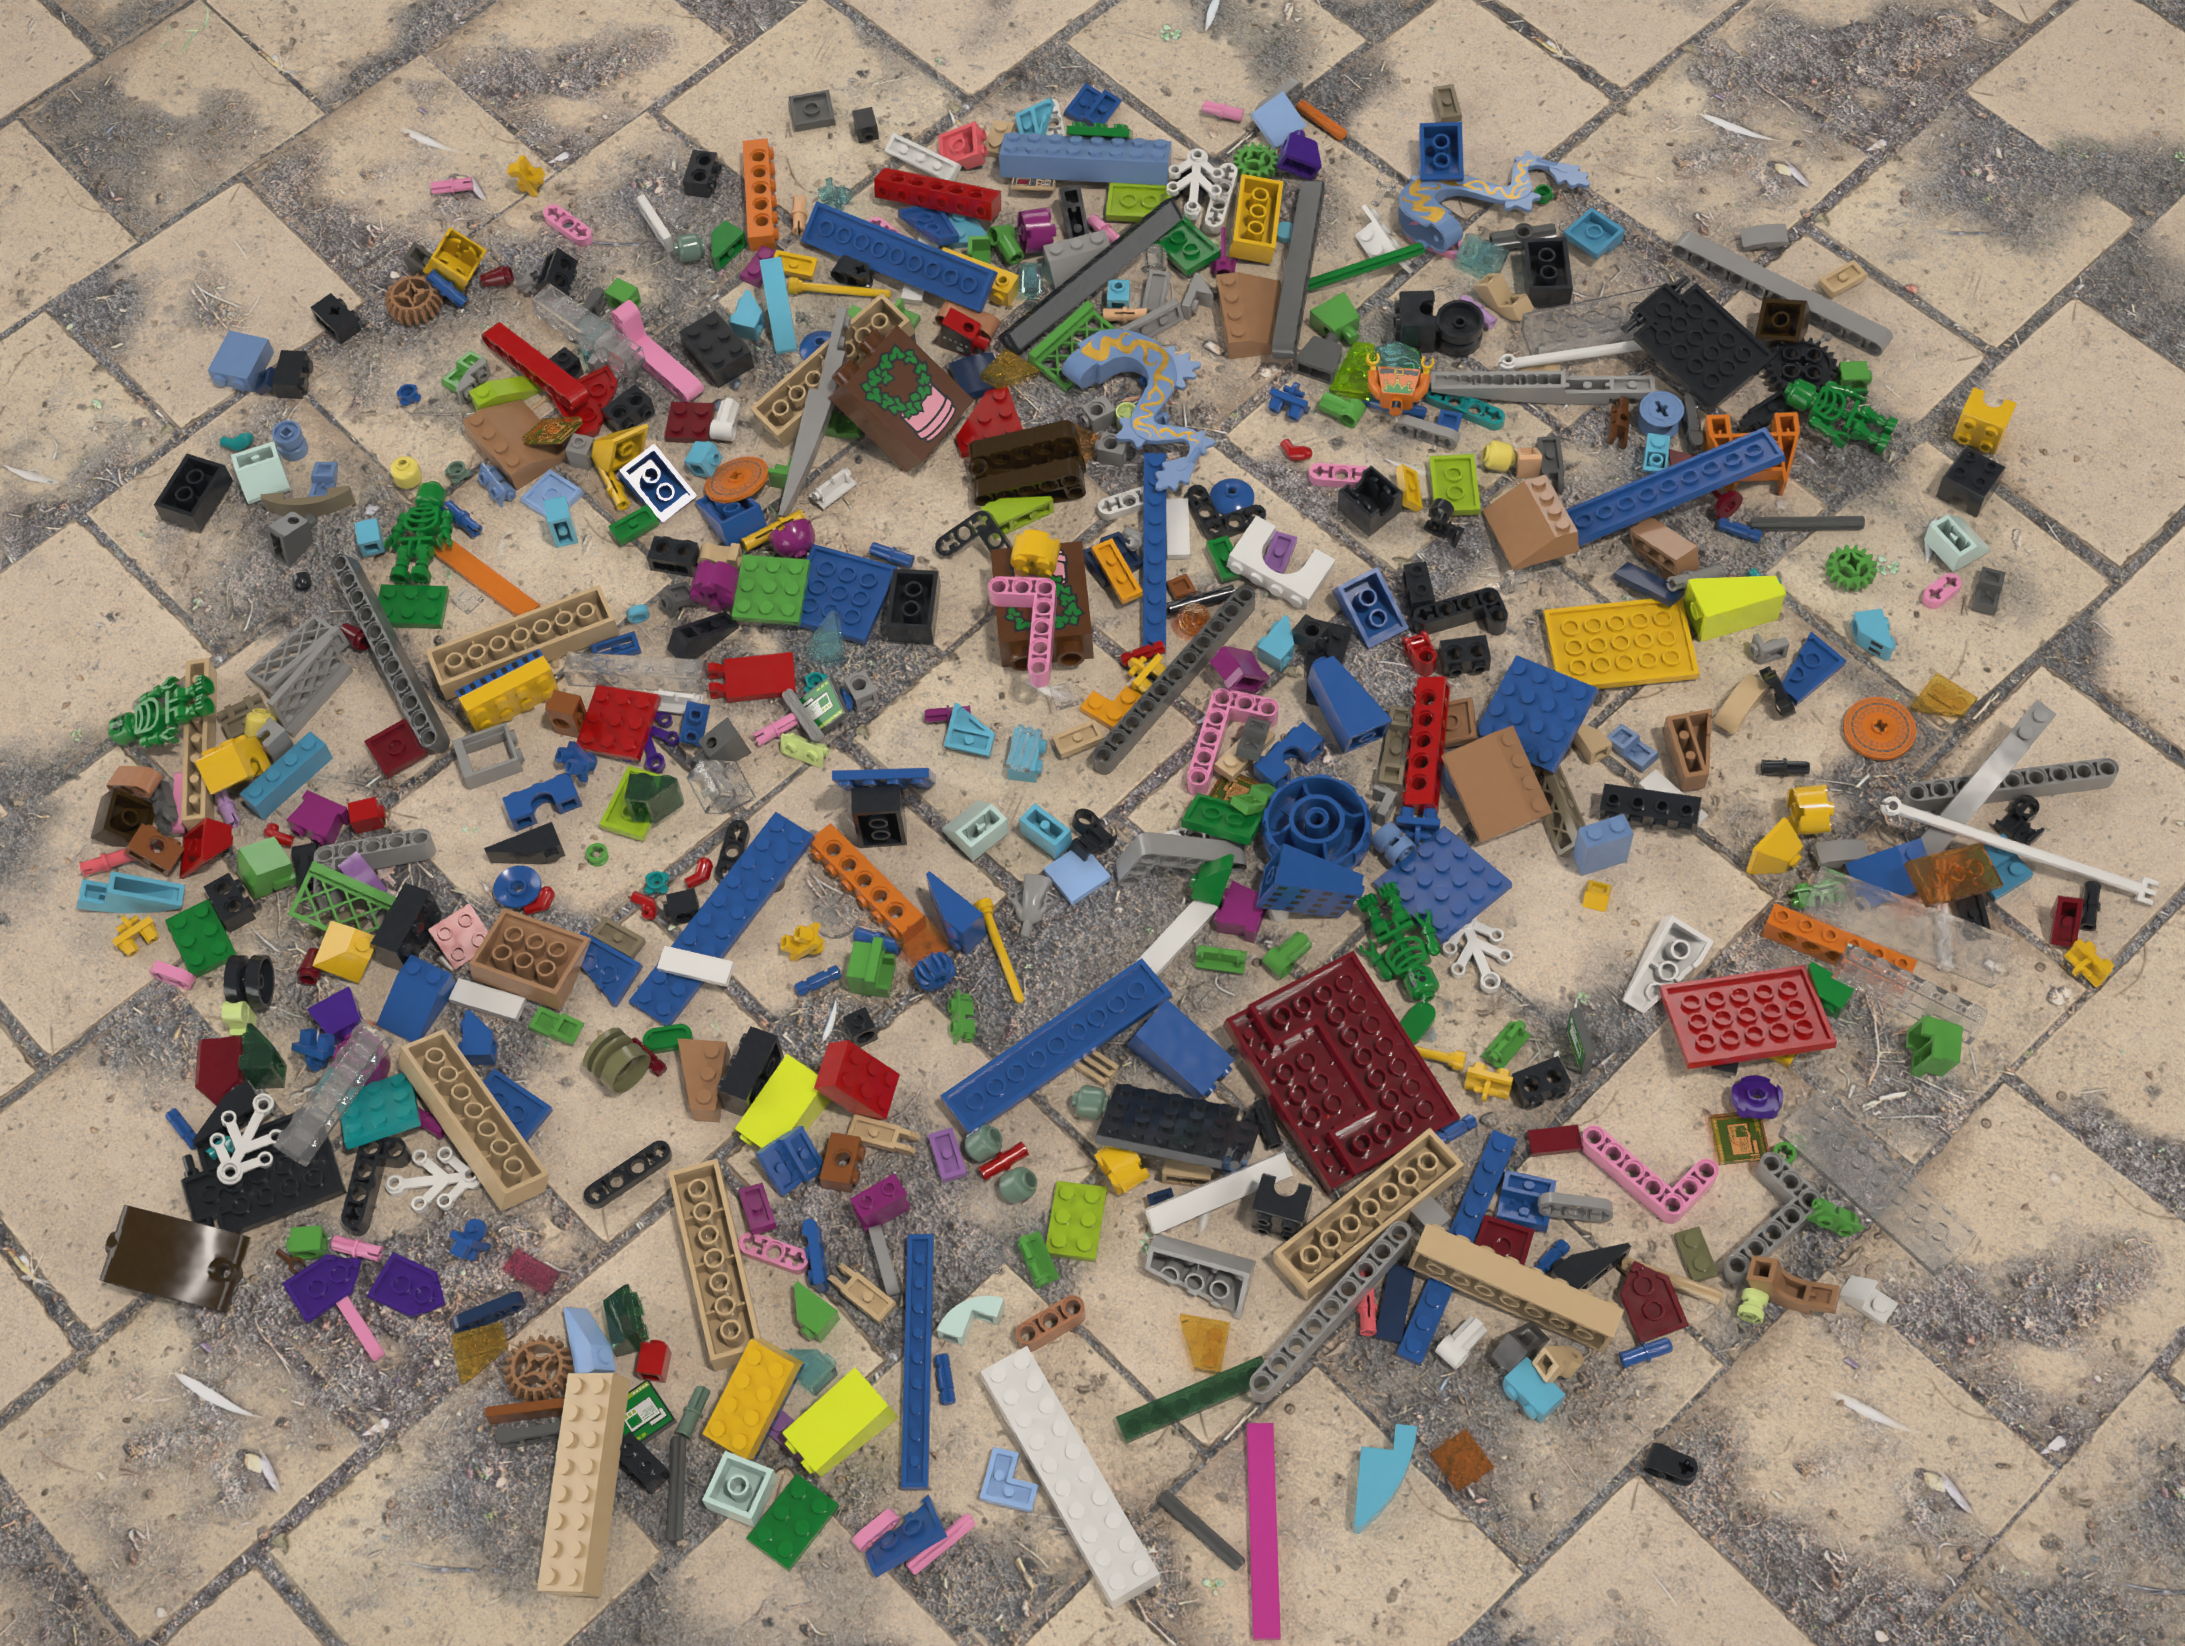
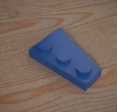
(930, 223)
(1811, 668)
(913, 1536)

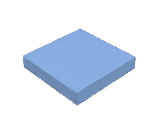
(1277, 119)
(548, 487)
(1075, 877)

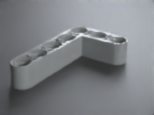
(1173, 851)
(377, 852)
(1777, 1224)

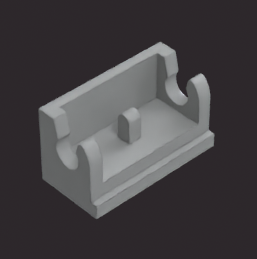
(278, 742)

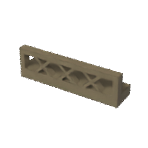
(1566, 807)

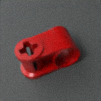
(1419, 650)

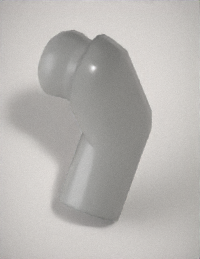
(1135, 538)

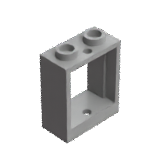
(484, 739)

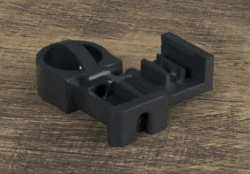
(1440, 520)
(1781, 696)
(2021, 825)
(1092, 835)

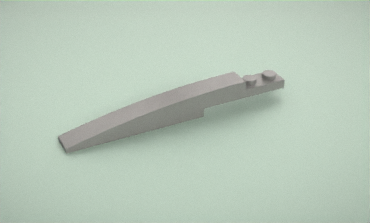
(1541, 386)
(815, 415)
(1990, 774)

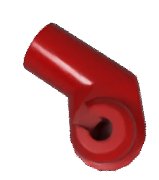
(1296, 453)
(283, 839)
(702, 873)
(542, 902)
(647, 903)

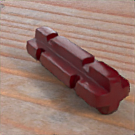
(657, 1066)

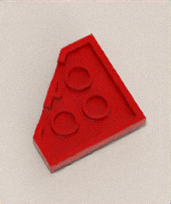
(602, 388)
(991, 417)

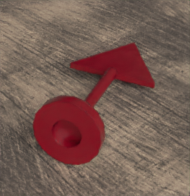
(1727, 503)

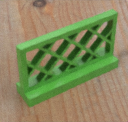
(1059, 338)
(346, 884)

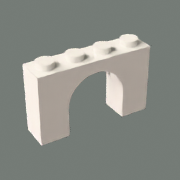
(1297, 587)

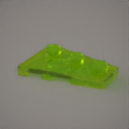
(1353, 375)

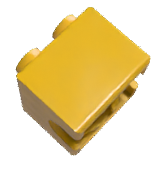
(455, 258)
(1983, 425)
(232, 763)

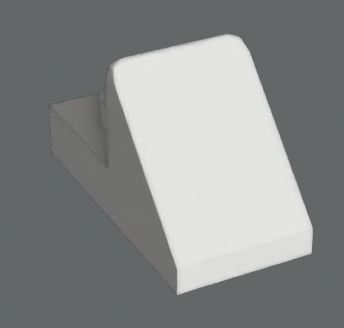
(1865, 1298)

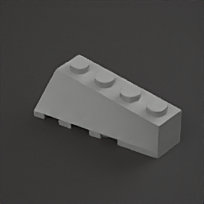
(1202, 1271)

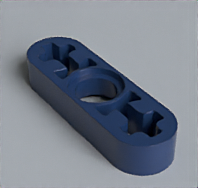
(488, 1312)

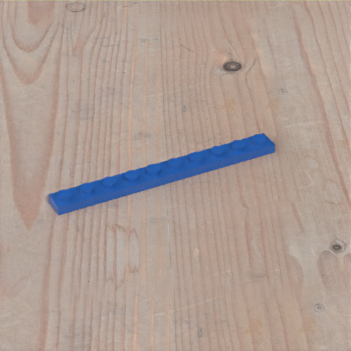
(1154, 553)
(1466, 1223)
(917, 1362)

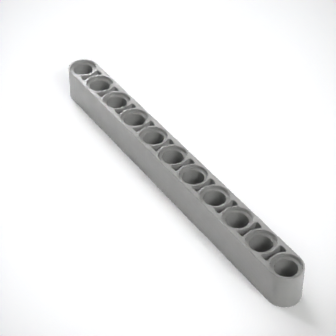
(1766, 284)

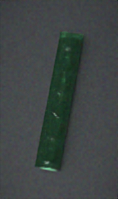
(1188, 1401)

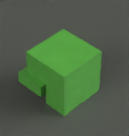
(264, 867)
(871, 969)
(1935, 1046)

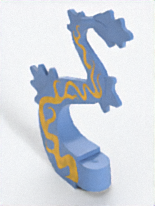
(1441, 231)
(1128, 351)

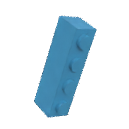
(286, 775)

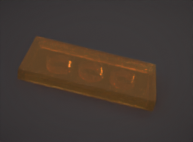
(1953, 874)

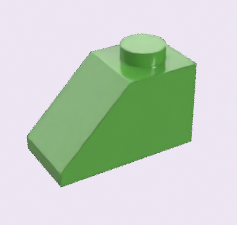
(814, 1314)

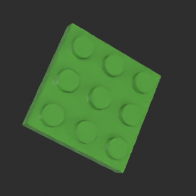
(771, 590)

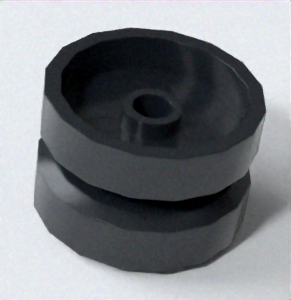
(1459, 328)
(249, 980)

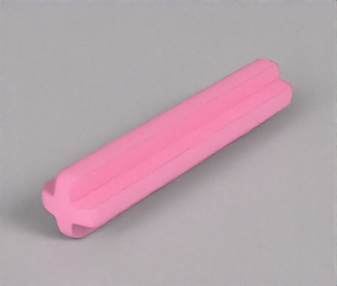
(954, 1533)

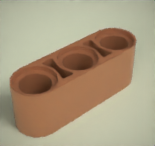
(988, 321)
(135, 780)
(1056, 1312)

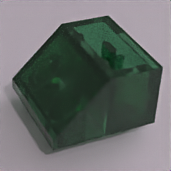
(652, 797)
(261, 1061)
(625, 1321)

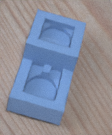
(323, 477)
(1629, 747)

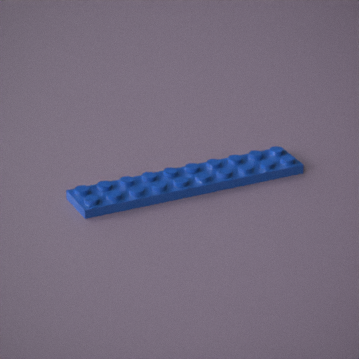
(900, 256)
(1675, 485)
(726, 914)
(1056, 1046)

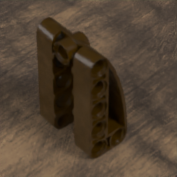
(1029, 464)
(174, 1258)

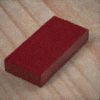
(1554, 1140)

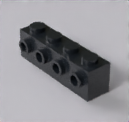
(1651, 808)

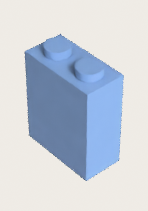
(240, 361)
(1602, 844)

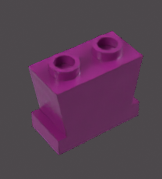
(1239, 669)
(318, 819)
(1239, 912)
(880, 1203)

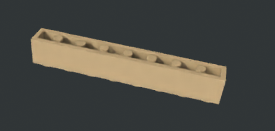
(198, 737)

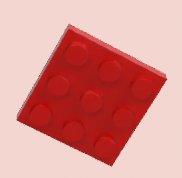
(618, 722)

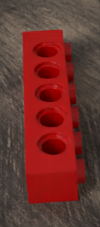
(937, 194)
(1427, 690)

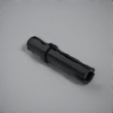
(1206, 598)

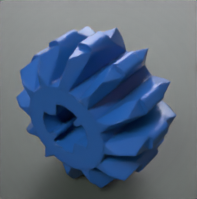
(934, 971)

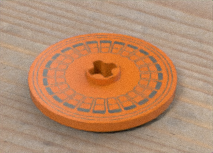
(737, 479)
(1867, 740)

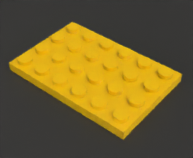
(1622, 643)

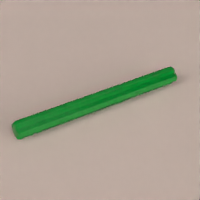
(1366, 266)

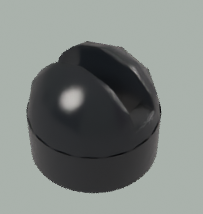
(302, 581)

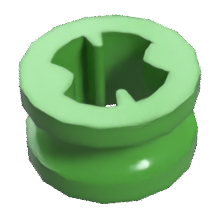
(596, 862)
(1789, 1149)

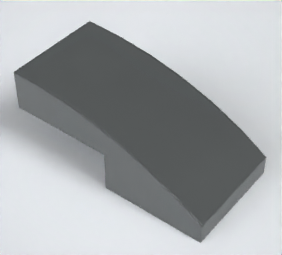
(1988, 591)
(1253, 739)

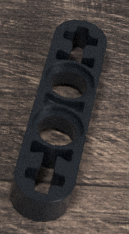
(630, 1177)

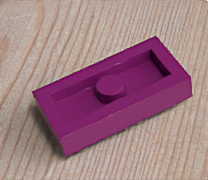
(752, 272)
(757, 1208)

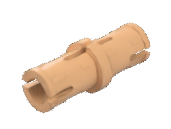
(799, 214)
(1123, 314)

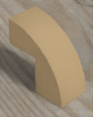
(1498, 296)
(1740, 702)
(1592, 744)

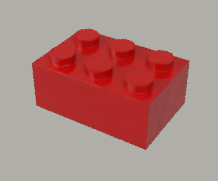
(856, 1080)

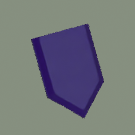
(322, 1284)
(407, 1287)

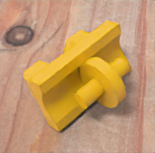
(528, 177)
(1137, 666)
(143, 928)
(803, 942)
(2088, 963)
(1488, 1082)

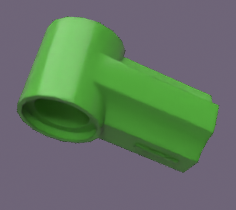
(1004, 238)
(1347, 411)
(1283, 958)

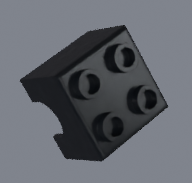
(1415, 320)
(1971, 479)
(1371, 501)
(1278, 1213)

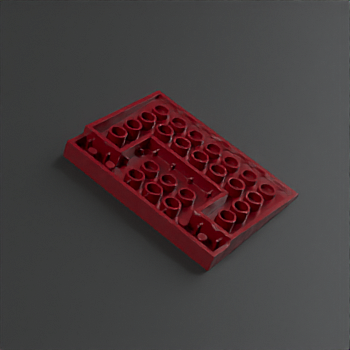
(1339, 1053)

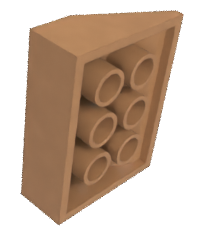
(1248, 313)
(499, 437)
(1532, 524)
(1497, 784)
(530, 958)

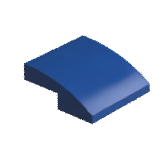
(1092, 106)
(790, 1160)
(1520, 1200)

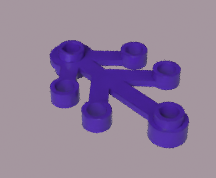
(654, 757)

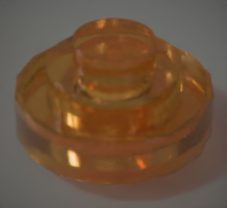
(1192, 618)

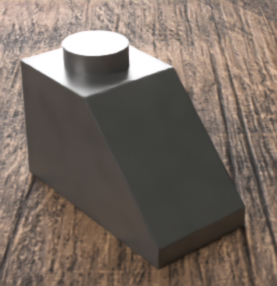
(1518, 1345)

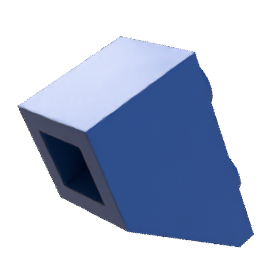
(478, 1041)

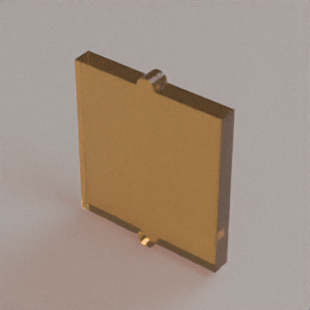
(922, 940)
(1462, 1460)

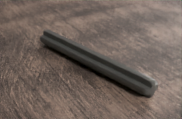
(1808, 523)

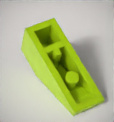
(503, 391)
(1018, 512)

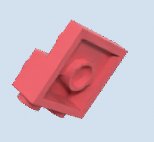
(964, 145)

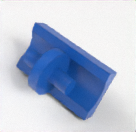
(1297, 405)
(694, 723)
(576, 760)
(1418, 827)
(315, 1051)
(468, 1243)

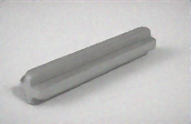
(802, 715)

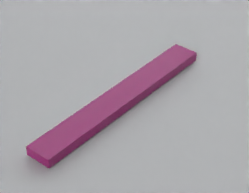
(1263, 1532)

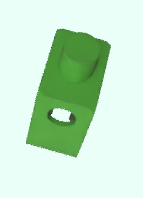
(1336, 317)

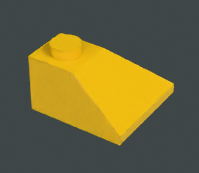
(619, 447)
(1776, 851)
(344, 952)

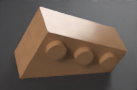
(1664, 548)
(1689, 747)
(703, 1067)

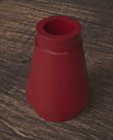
(498, 277)
(355, 636)
(306, 972)

